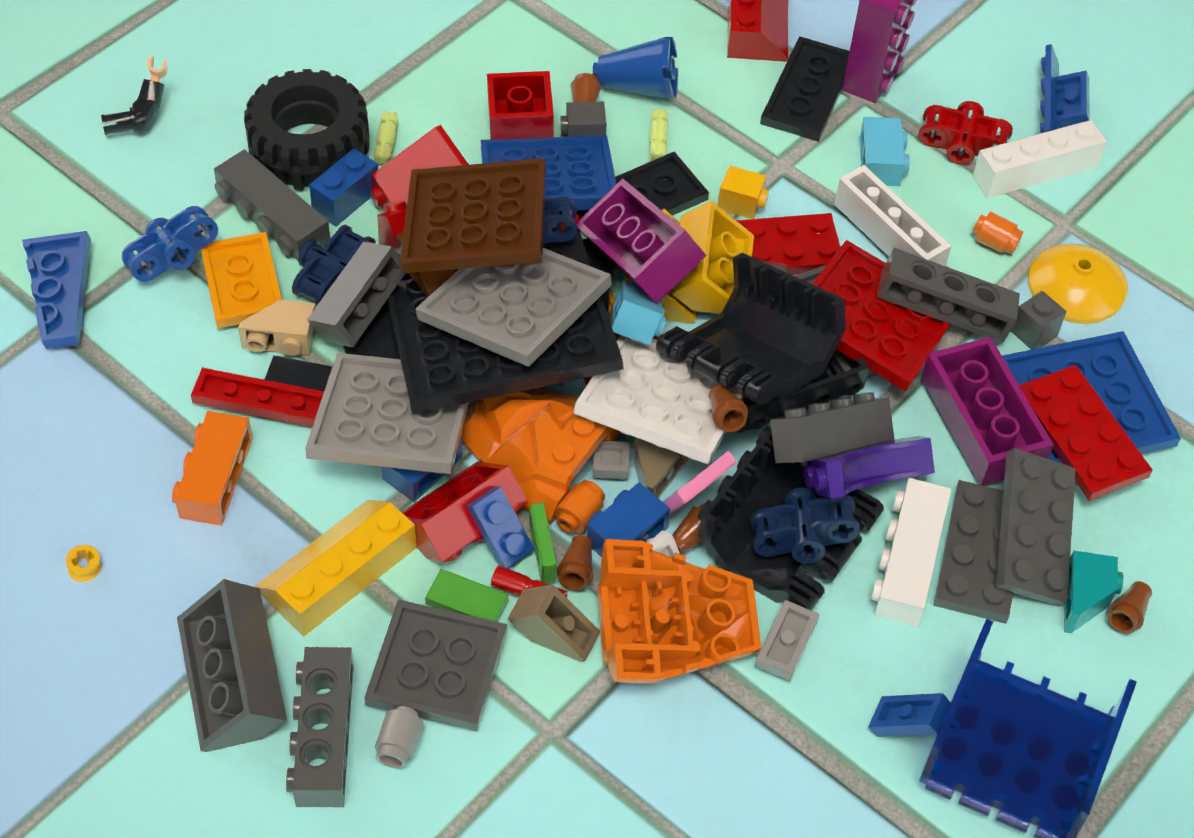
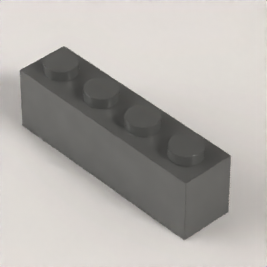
(270, 203)
(832, 428)

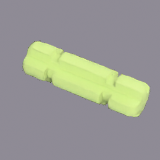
(658, 134)
(386, 137)

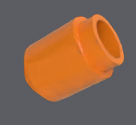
(997, 233)
(579, 507)

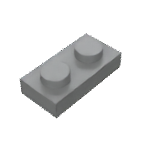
(787, 640)

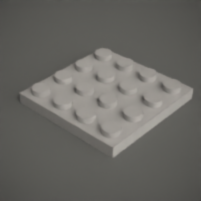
(515, 306)
(370, 420)

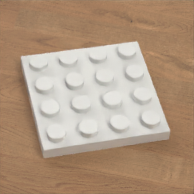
(655, 402)

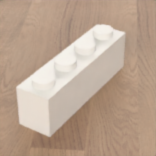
(1039, 159)
(887, 218)
(912, 553)

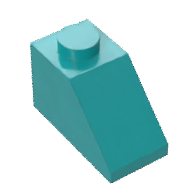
(1091, 587)

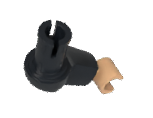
(144, 108)

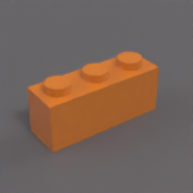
(212, 468)

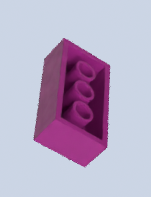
(877, 46)
(640, 240)
(983, 407)

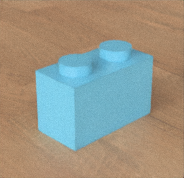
(883, 149)
(636, 314)

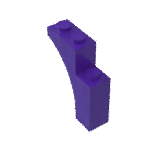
(869, 465)

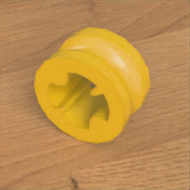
(74, 568)

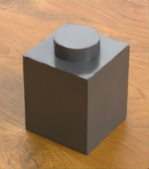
(584, 119)
(1038, 321)

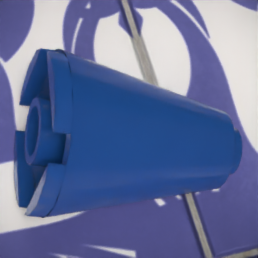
(641, 69)

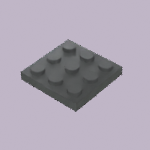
(437, 664)

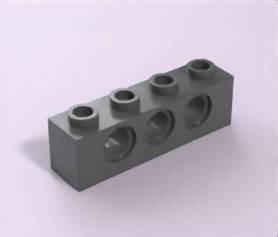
(948, 295)
(324, 783)

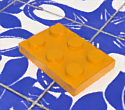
(240, 277)

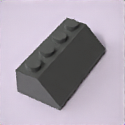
(230, 667)

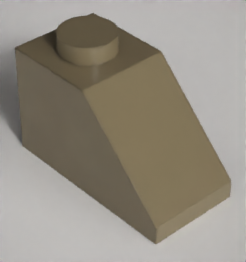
(656, 465)
(554, 622)

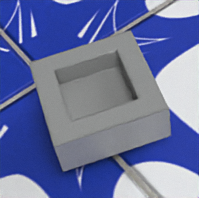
(611, 460)

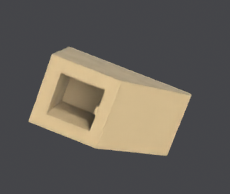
(279, 329)

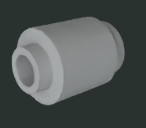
(398, 737)

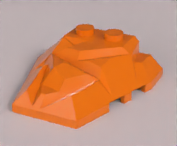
(537, 439)
(669, 614)

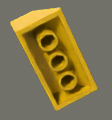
(339, 564)

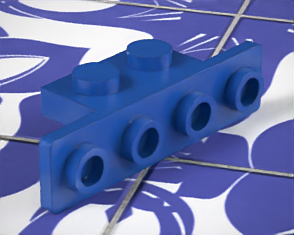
(1064, 95)

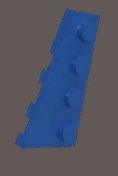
(59, 285)

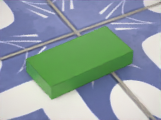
(542, 543)
(466, 596)

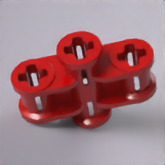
(951, 127)

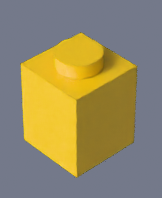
(743, 192)

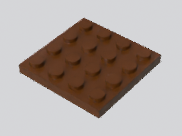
(475, 216)

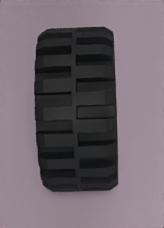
(301, 100)

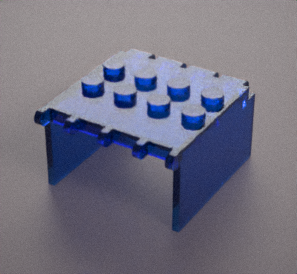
(1022, 749)

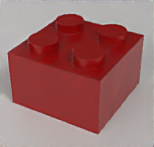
(520, 105)

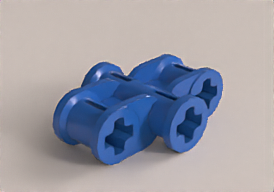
(161, 249)

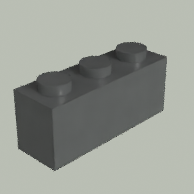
(357, 294)

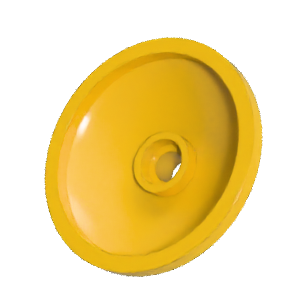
(1080, 281)

